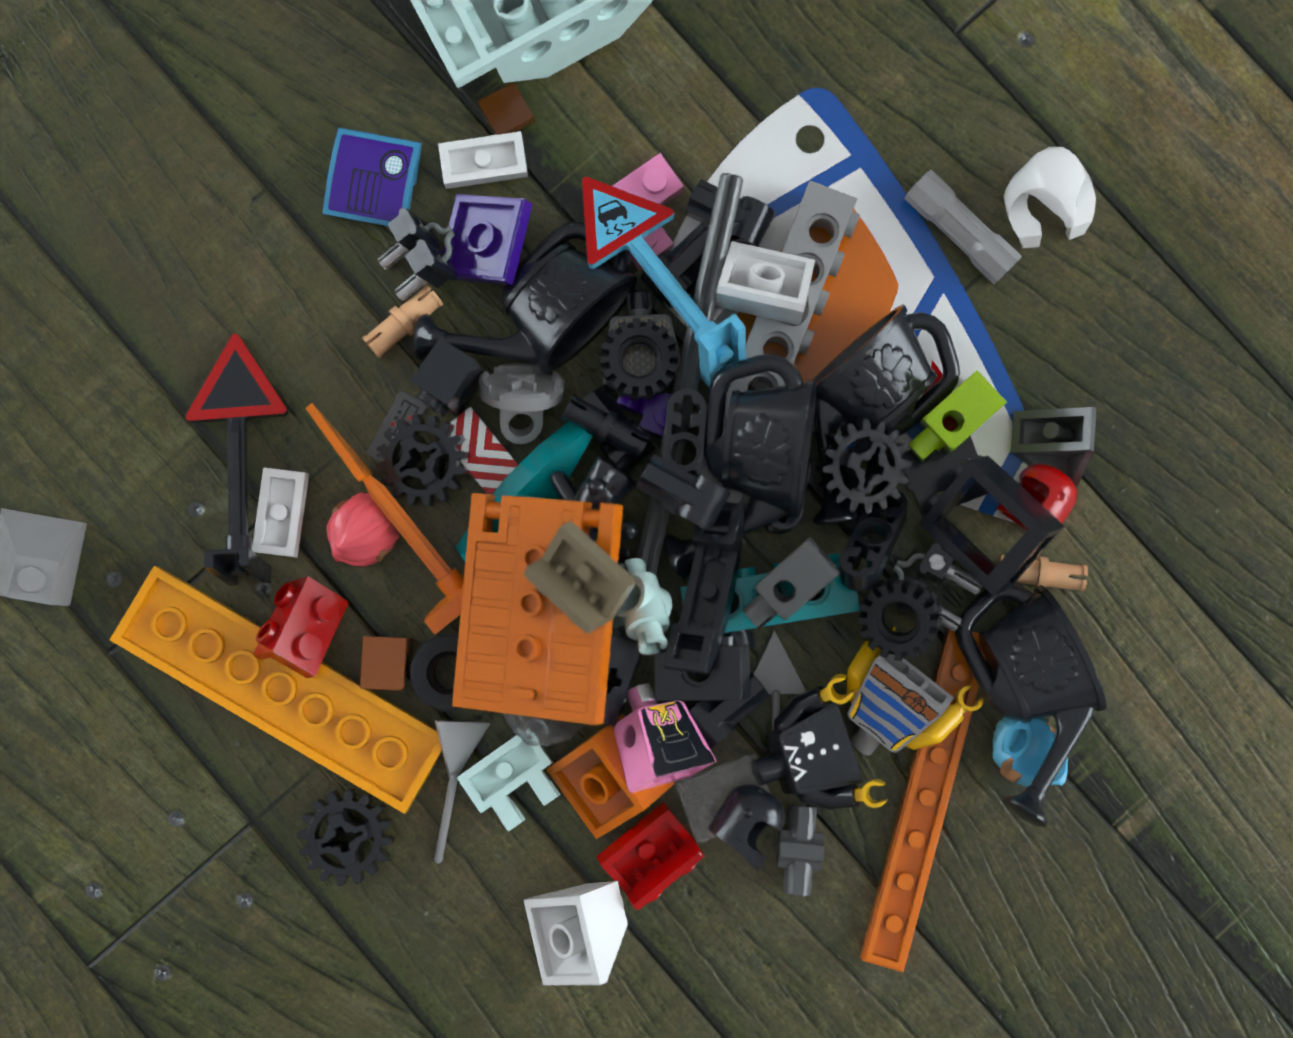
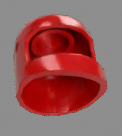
(1050, 488)

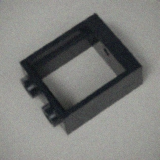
(1036, 518)

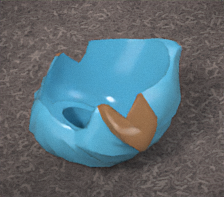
(1022, 749)

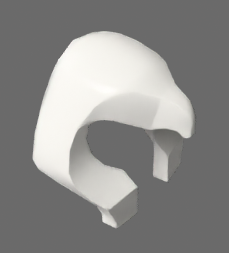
(1060, 184)

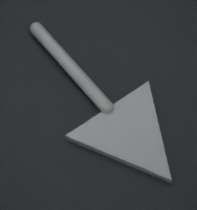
(777, 674)

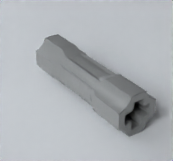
(940, 205)

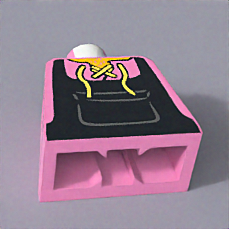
(659, 742)

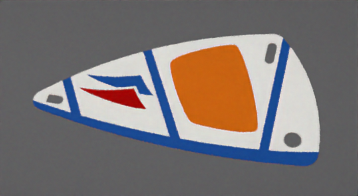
(884, 265)

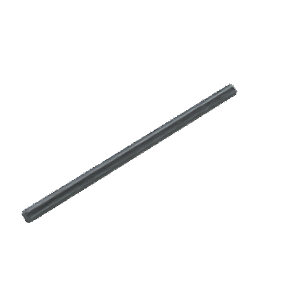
(689, 366)

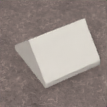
(764, 283)

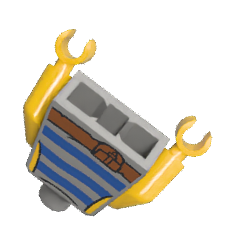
(899, 704)

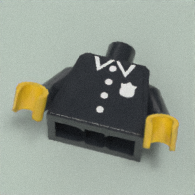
(814, 752)

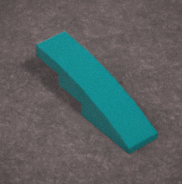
(533, 474)

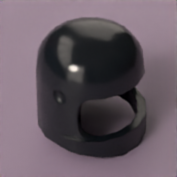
(744, 817)

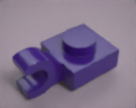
(652, 412)

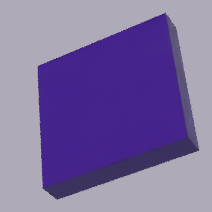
(487, 237)

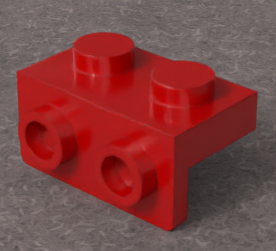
(301, 626)
(651, 856)

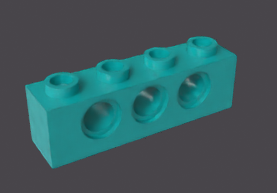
(832, 600)

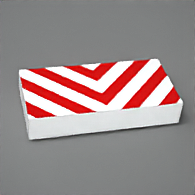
(488, 459)

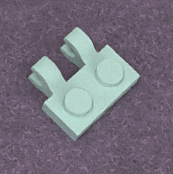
(503, 772)

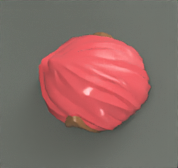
(360, 532)

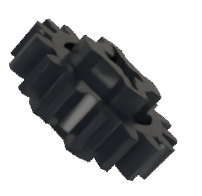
(412, 446)
(857, 482)
(342, 820)

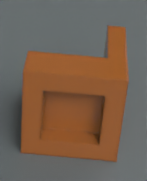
(384, 662)

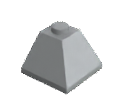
(39, 557)

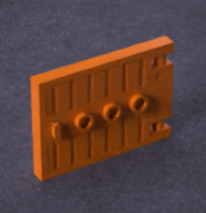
(513, 633)

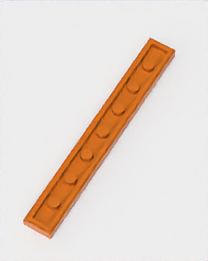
(919, 824)

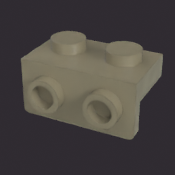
(580, 578)

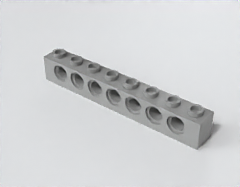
(819, 208)

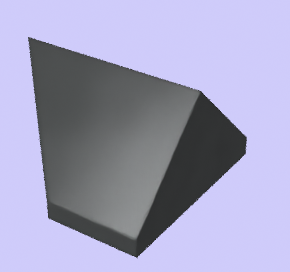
(1055, 438)

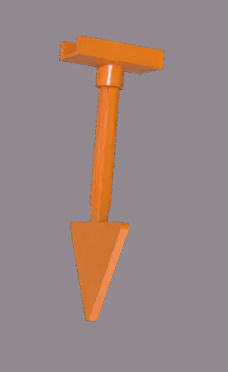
(449, 579)

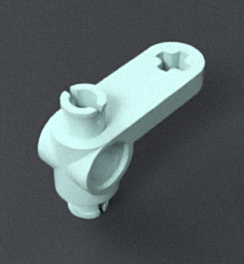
(645, 609)

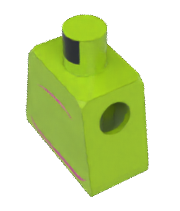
(970, 407)

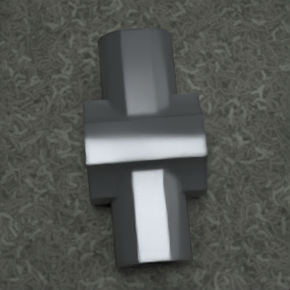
(800, 850)

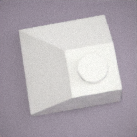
(577, 932)

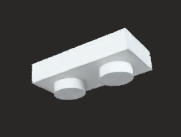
(483, 160)
(280, 512)

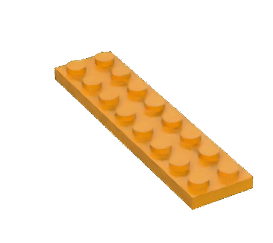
(318, 716)

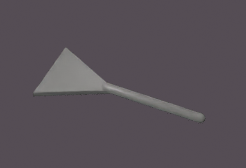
(457, 742)

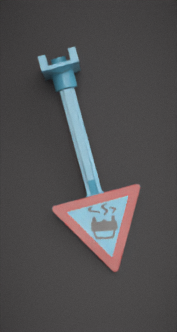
(619, 223)

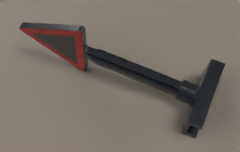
(235, 394)

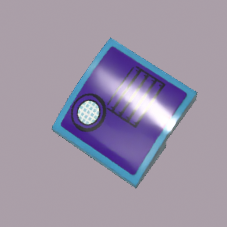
(370, 176)

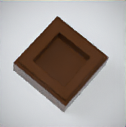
(506, 110)

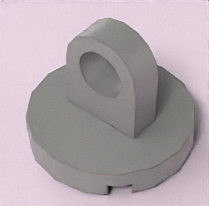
(521, 390)

